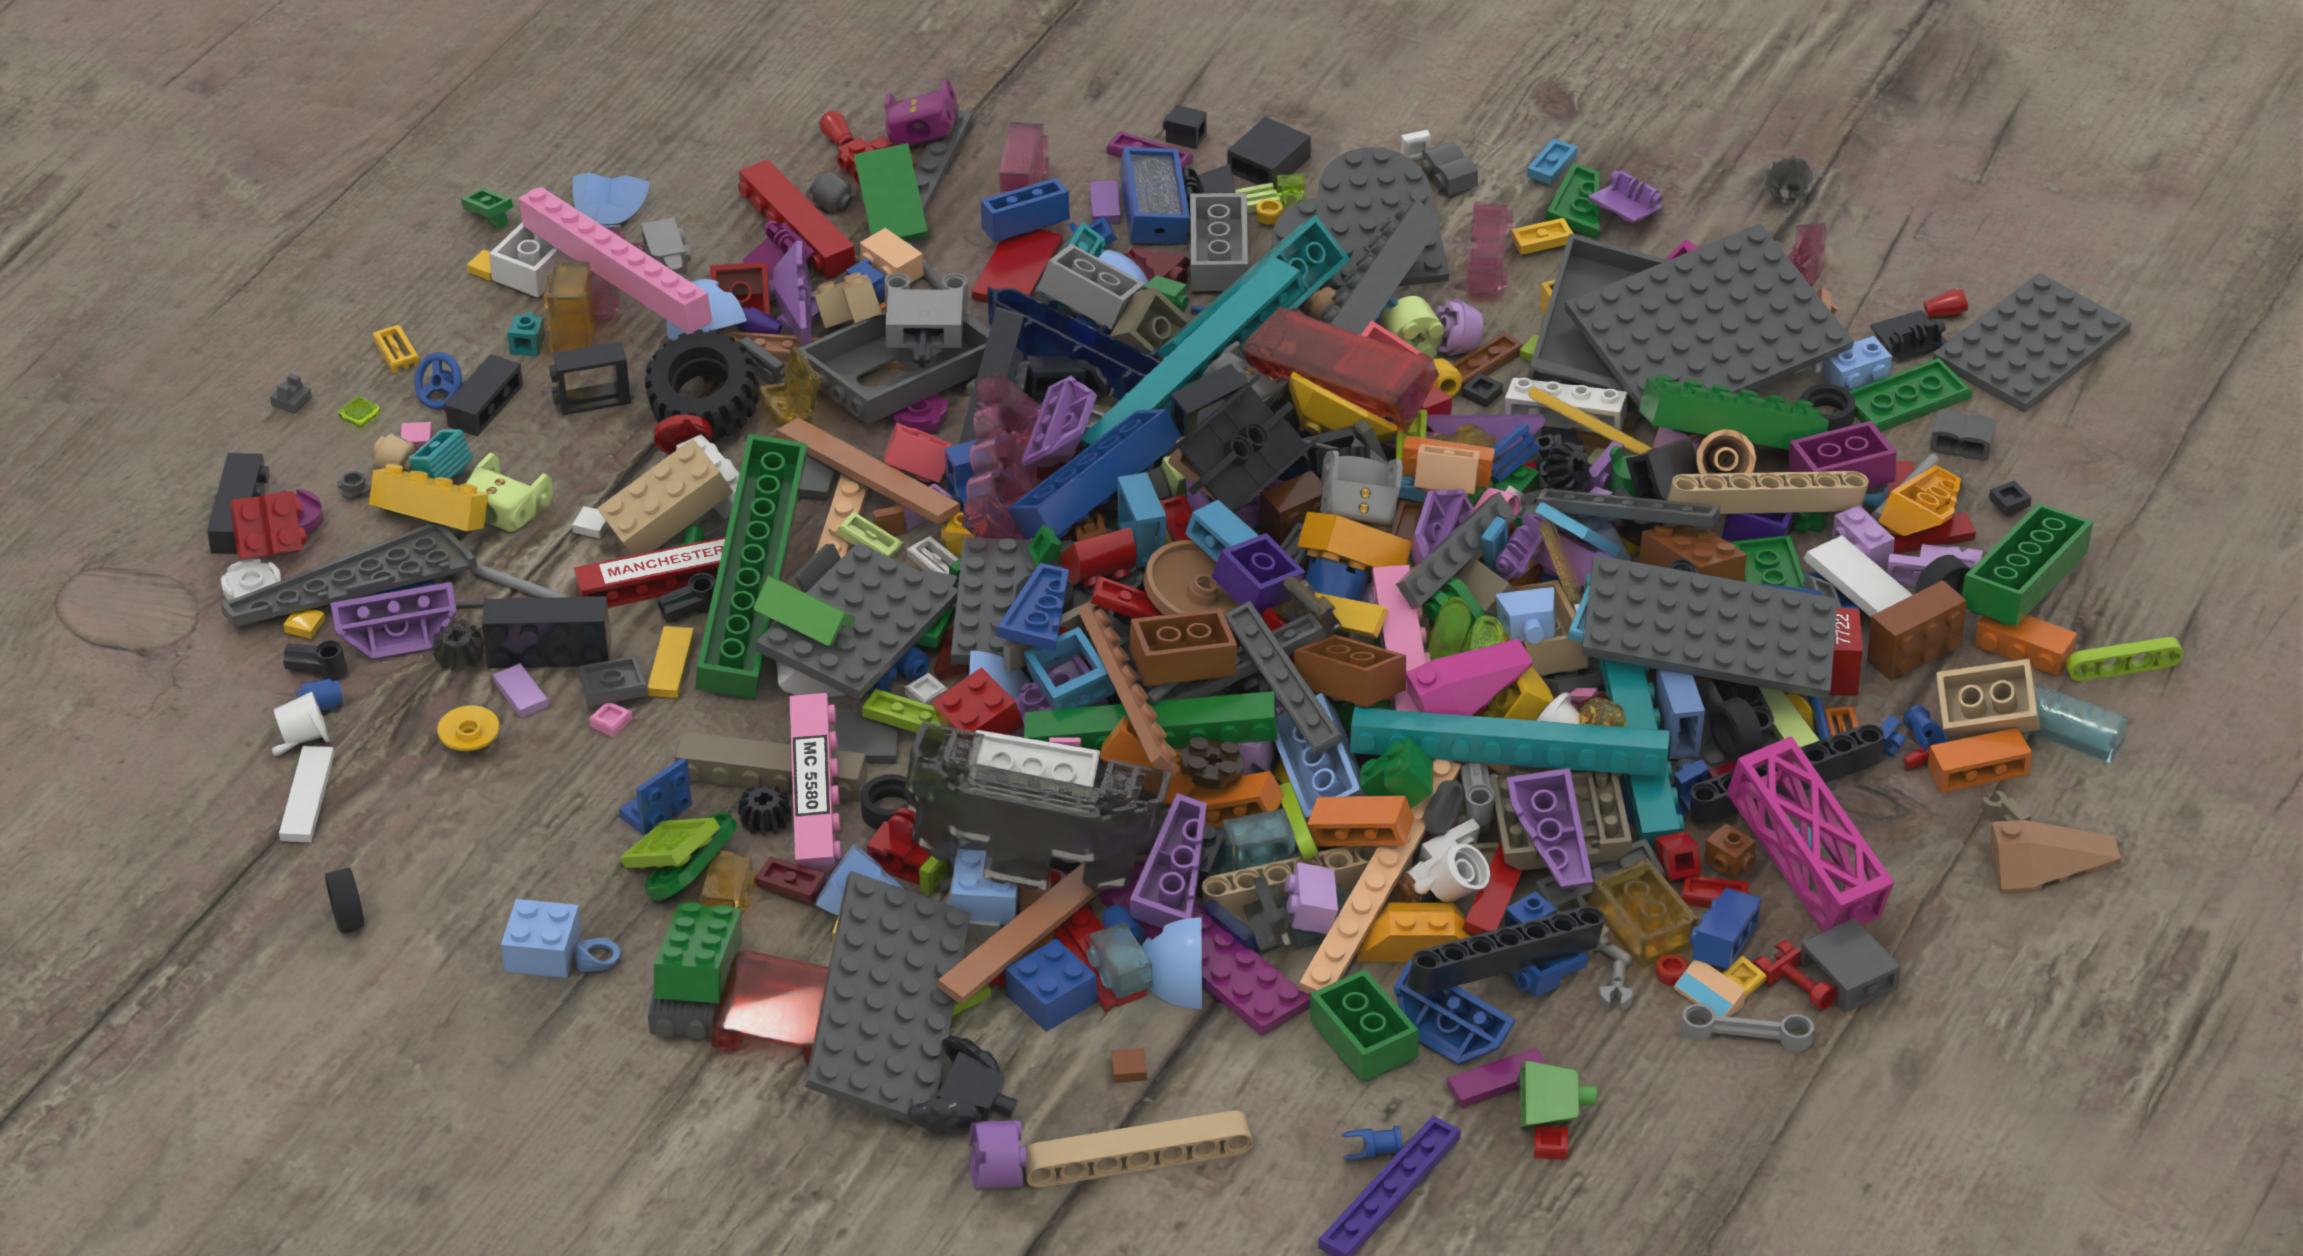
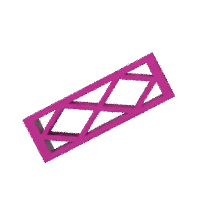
(1861, 896)

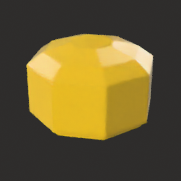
(1269, 211)

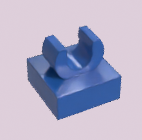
(1892, 740)

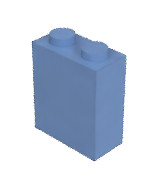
(1679, 712)

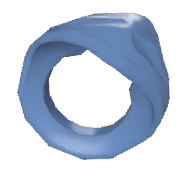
(588, 963)

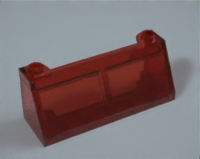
(1343, 363)

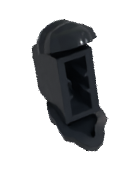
(1040, 372)
(968, 1093)

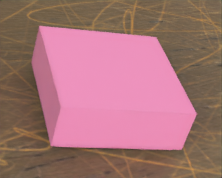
(417, 433)
(610, 719)

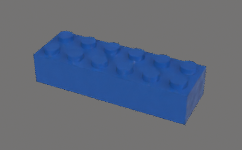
(1094, 473)

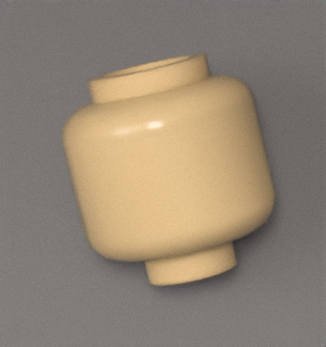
(393, 450)

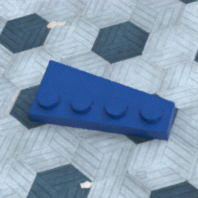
(1037, 609)

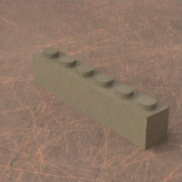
(758, 763)

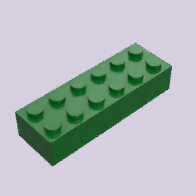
(1706, 410)
(2026, 564)

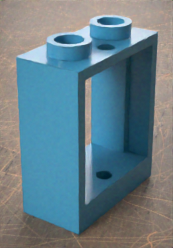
(1142, 513)
(1094, 684)

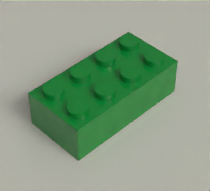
(697, 953)

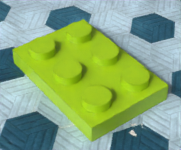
(670, 843)

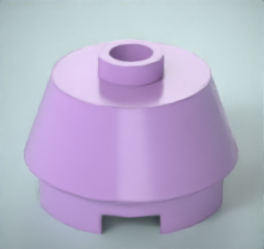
(1462, 327)

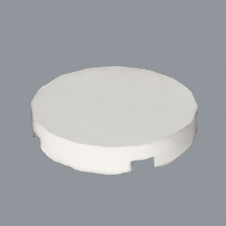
(248, 576)

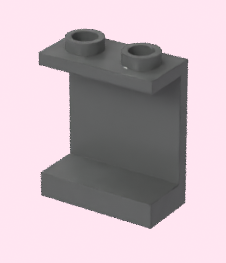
(1853, 962)

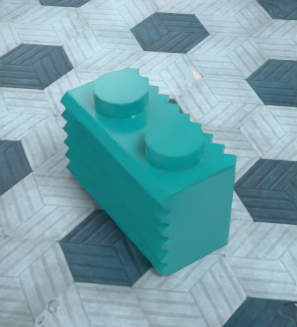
(443, 455)

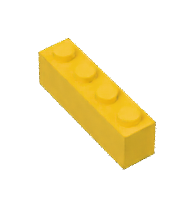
(428, 498)

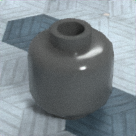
(831, 192)

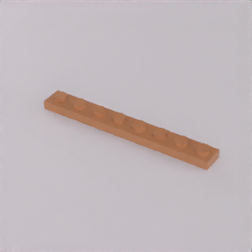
(1131, 694)

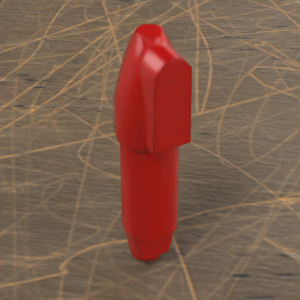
(1916, 758)

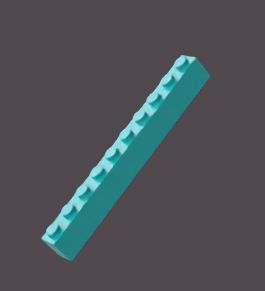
(1236, 320)
(1513, 741)
(1650, 796)

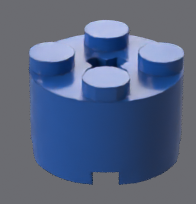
(1336, 579)

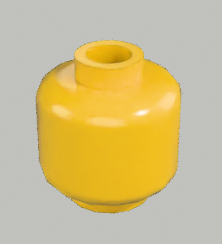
(1449, 377)

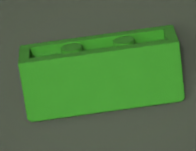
(801, 611)

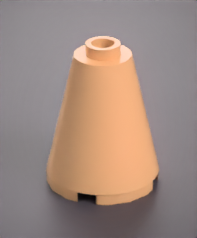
(1735, 446)

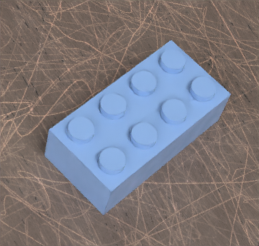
(1312, 776)

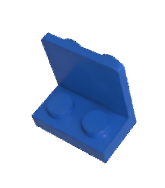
(659, 798)

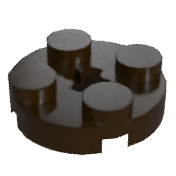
(1225, 756)

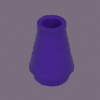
(759, 322)

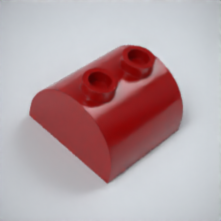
(1100, 556)

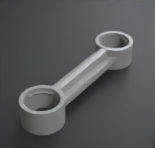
(1747, 1027)

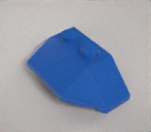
(1453, 1020)

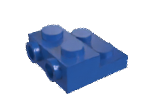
(1548, 975)

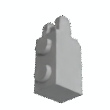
(665, 244)

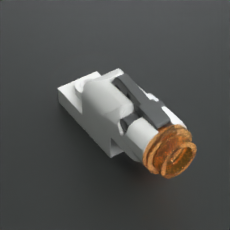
(1430, 853)

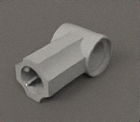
(1478, 792)

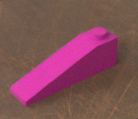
(1467, 679)

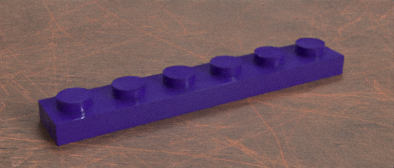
(1389, 1188)

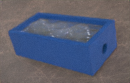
(1154, 195)

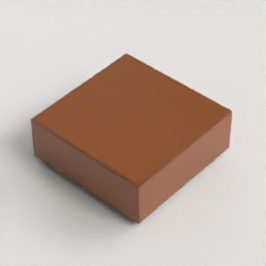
(890, 520)
(1128, 1065)

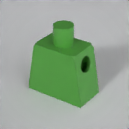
(1551, 1094)

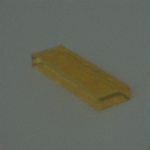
(1561, 562)

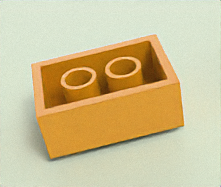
(1351, 543)

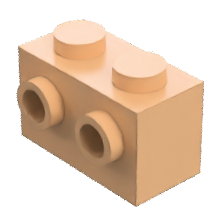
(892, 255)
(1446, 469)

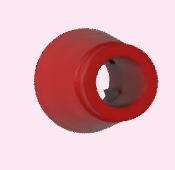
(835, 128)
(1947, 304)

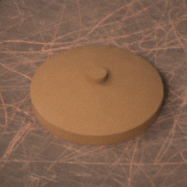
(1182, 581)

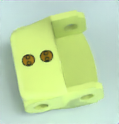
(510, 501)

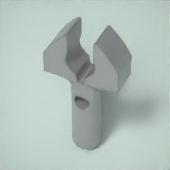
(1610, 948)
(1616, 988)

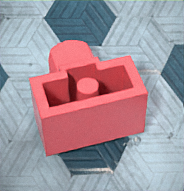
(916, 453)

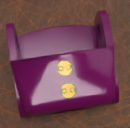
(922, 116)

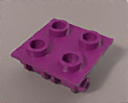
(775, 246)

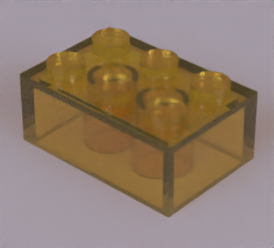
(570, 306)
(1644, 912)

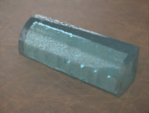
(2079, 724)

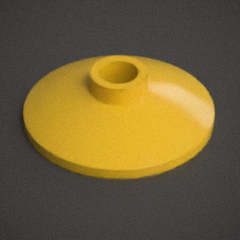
(468, 728)

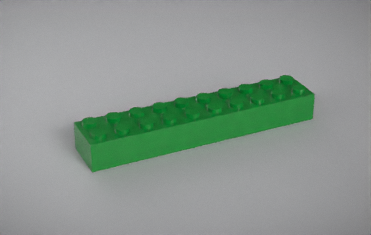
(751, 552)

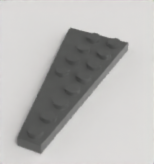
(394, 563)

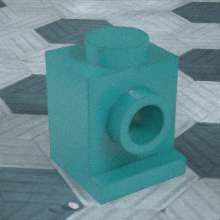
(526, 327)

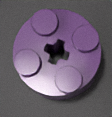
(996, 1154)

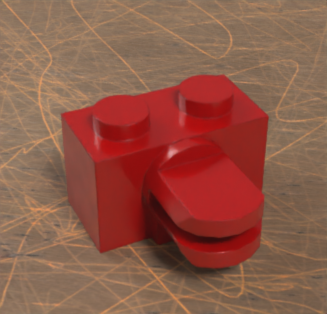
(895, 848)

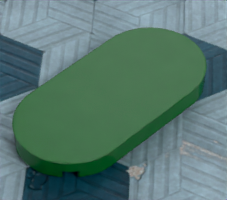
(670, 879)

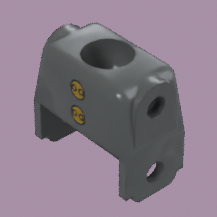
(1267, 389)

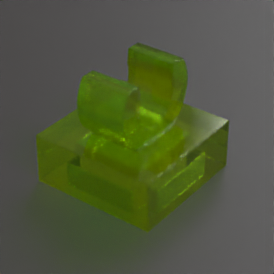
(1290, 185)

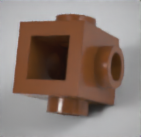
(1730, 852)

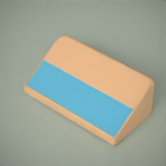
(1709, 987)

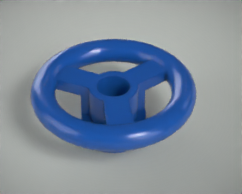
(441, 380)

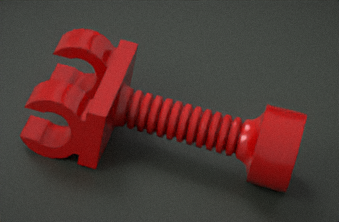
(1788, 959)

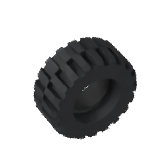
(701, 355)

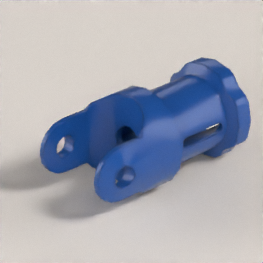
(1924, 729)
(1376, 1142)

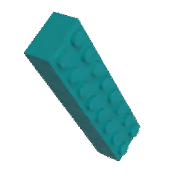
(1306, 248)

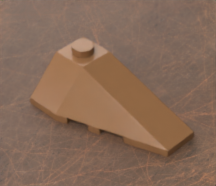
(2036, 853)

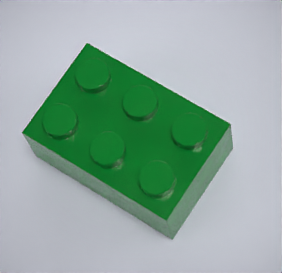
(1364, 1025)

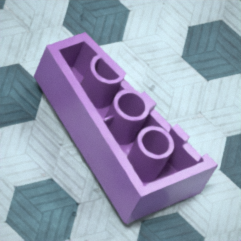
(1171, 873)

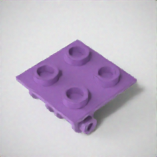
(1628, 197)
(1517, 552)

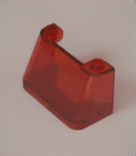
(770, 1002)

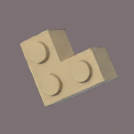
(847, 300)

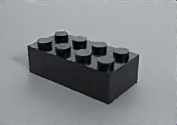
(546, 631)

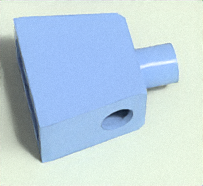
(1527, 614)

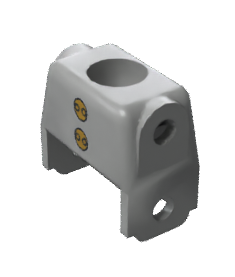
(1360, 488)

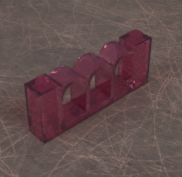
(1001, 410)

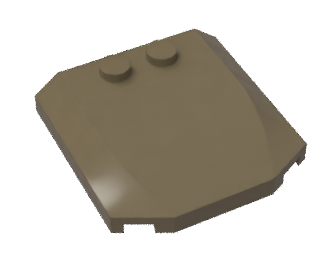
(1599, 809)

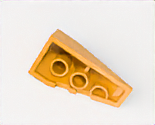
(1921, 502)

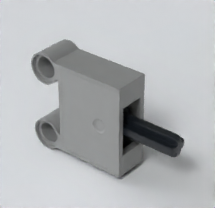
(925, 317)

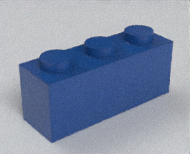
(1025, 209)
(1725, 928)

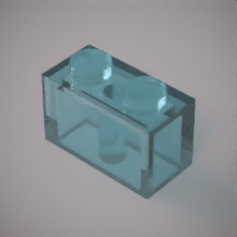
(1120, 960)

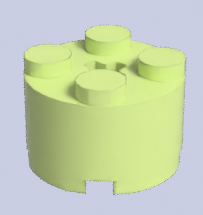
(1415, 324)

